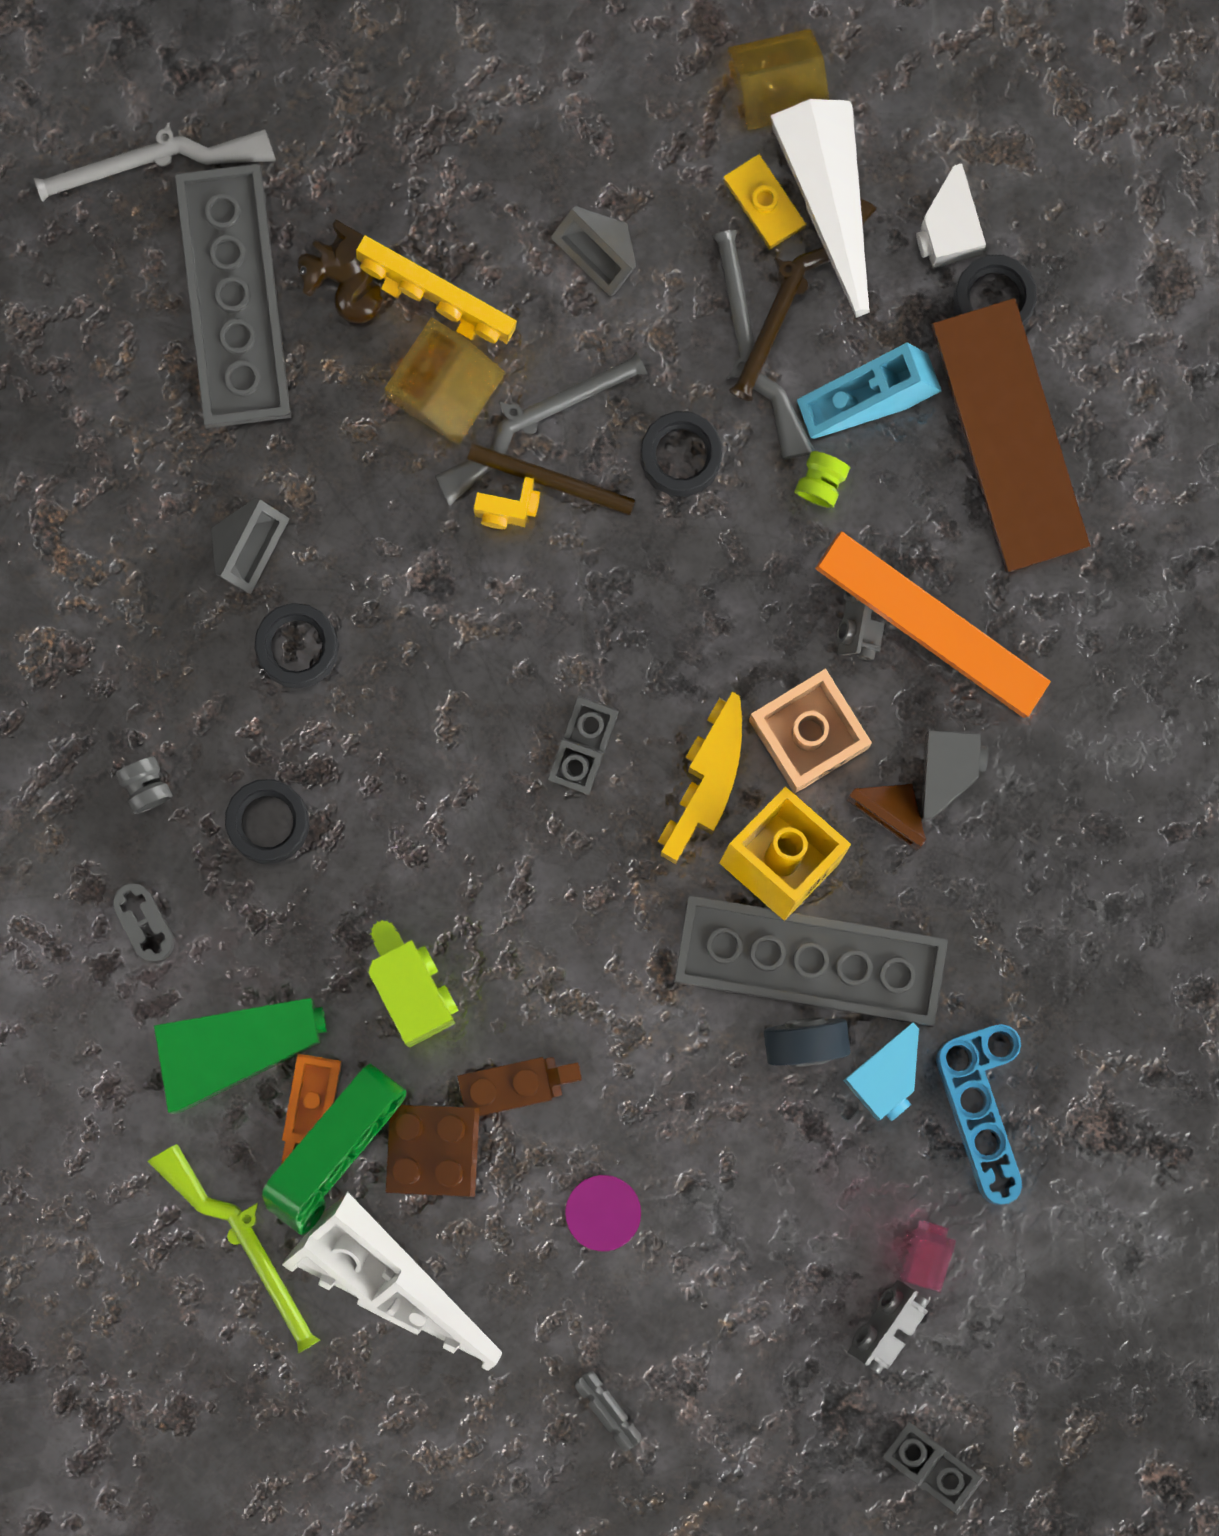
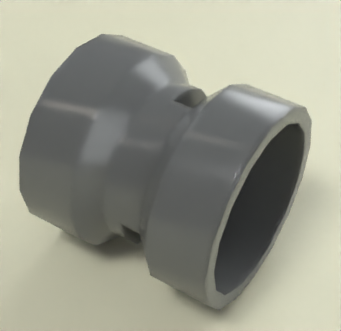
(144, 785)

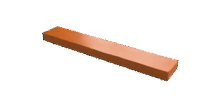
(932, 624)

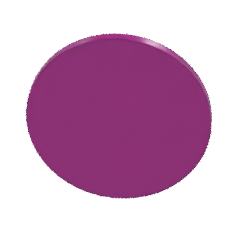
(603, 1213)

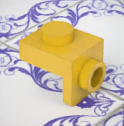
(500, 511)

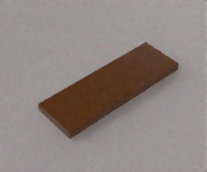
(1010, 435)

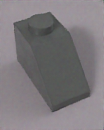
(949, 768)

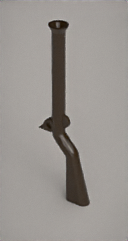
(793, 283)

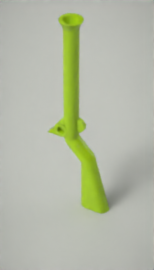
(177, 1172)

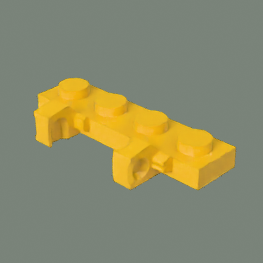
(451, 301)

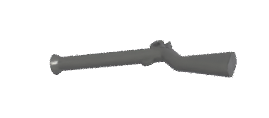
(791, 434)
(463, 476)

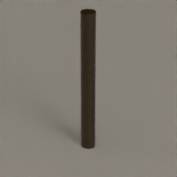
(551, 479)

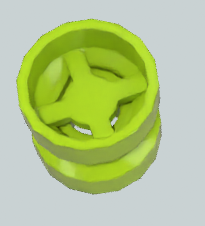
(822, 479)

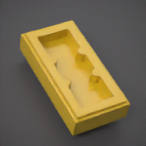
(764, 201)

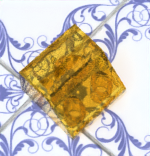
(444, 381)

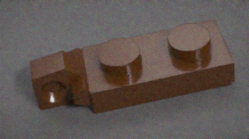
(516, 1085)

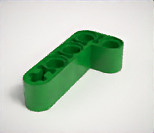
(330, 1147)

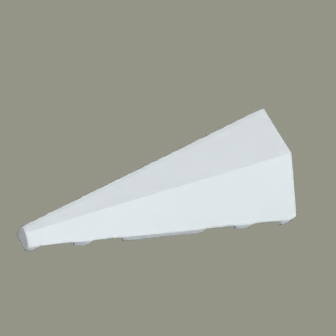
(822, 156)
(364, 1260)

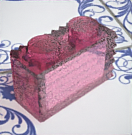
(925, 1256)

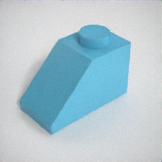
(888, 1076)

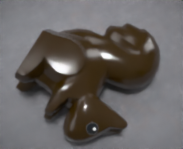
(356, 296)

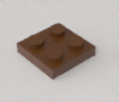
(433, 1150)

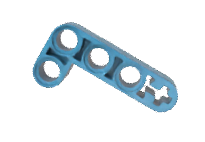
(988, 1116)

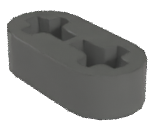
(153, 918)

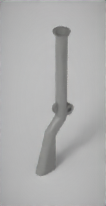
(248, 148)

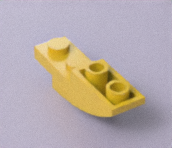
(716, 764)

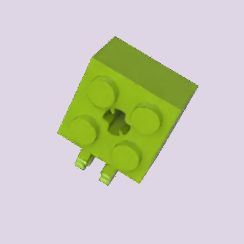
(407, 988)

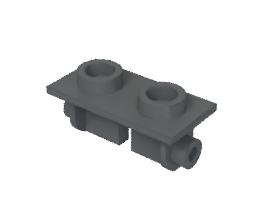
(857, 631)
(897, 1309)

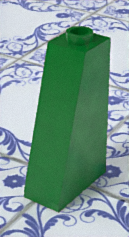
(225, 1049)

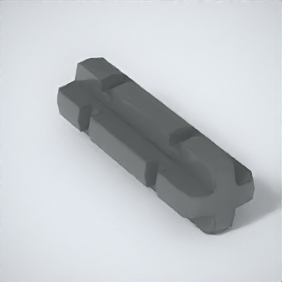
(608, 1411)

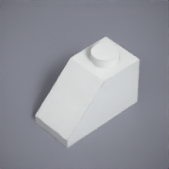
(951, 224)

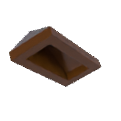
(893, 809)

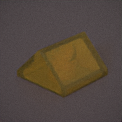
(777, 75)

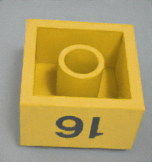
(784, 853)

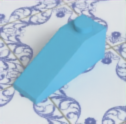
(870, 392)

